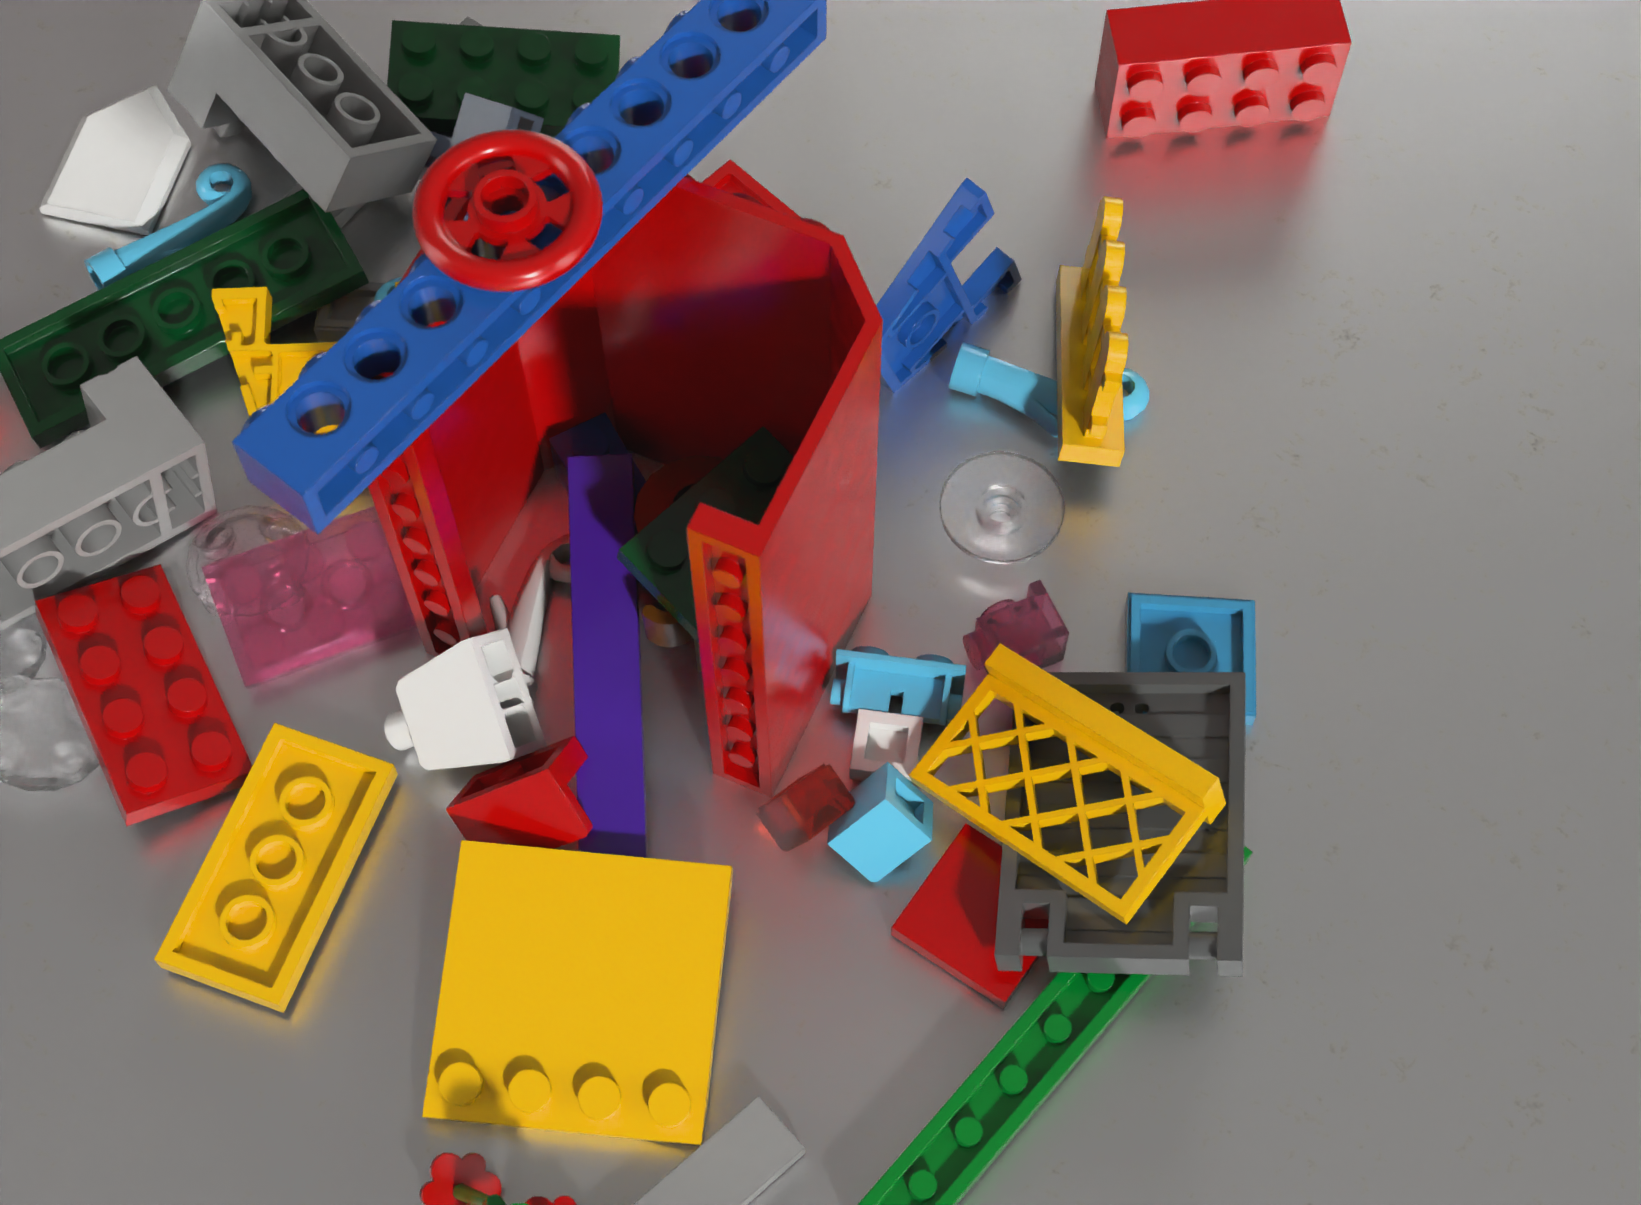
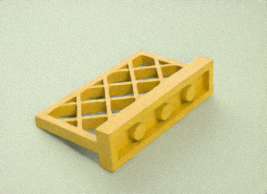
(1110, 744)

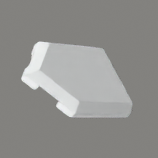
(120, 165)

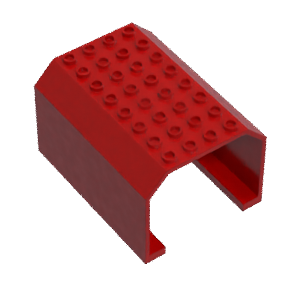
(689, 345)

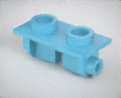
(869, 676)

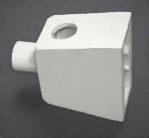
(466, 707)

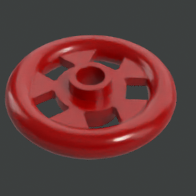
(521, 264)

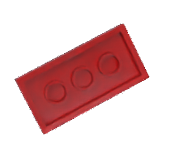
(143, 694)

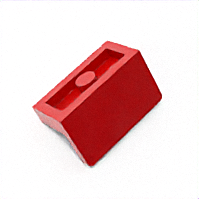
(525, 800)

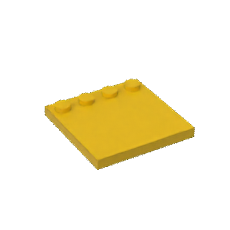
(580, 993)

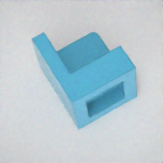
(884, 825)

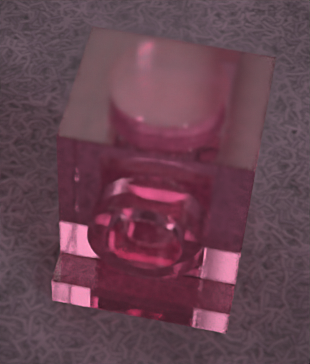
(1025, 626)

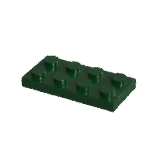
(517, 67)

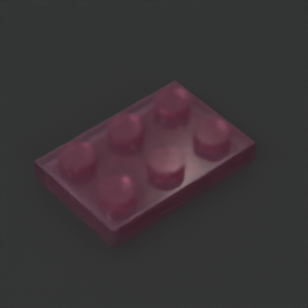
(309, 597)

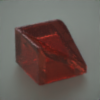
(805, 807)

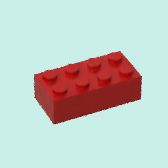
(1219, 64)

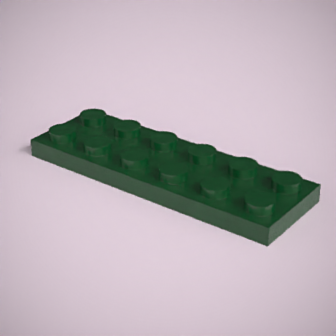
(169, 313)

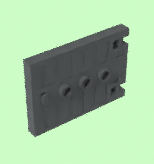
(1203, 721)

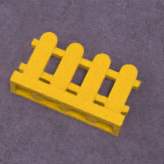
(1092, 347)

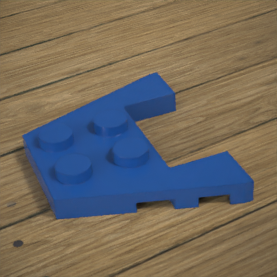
(927, 294)

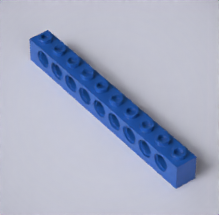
(638, 142)

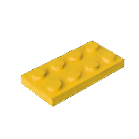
(277, 867)

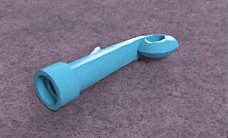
(222, 211)
(1026, 390)

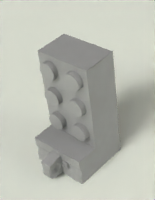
(302, 98)
(100, 492)

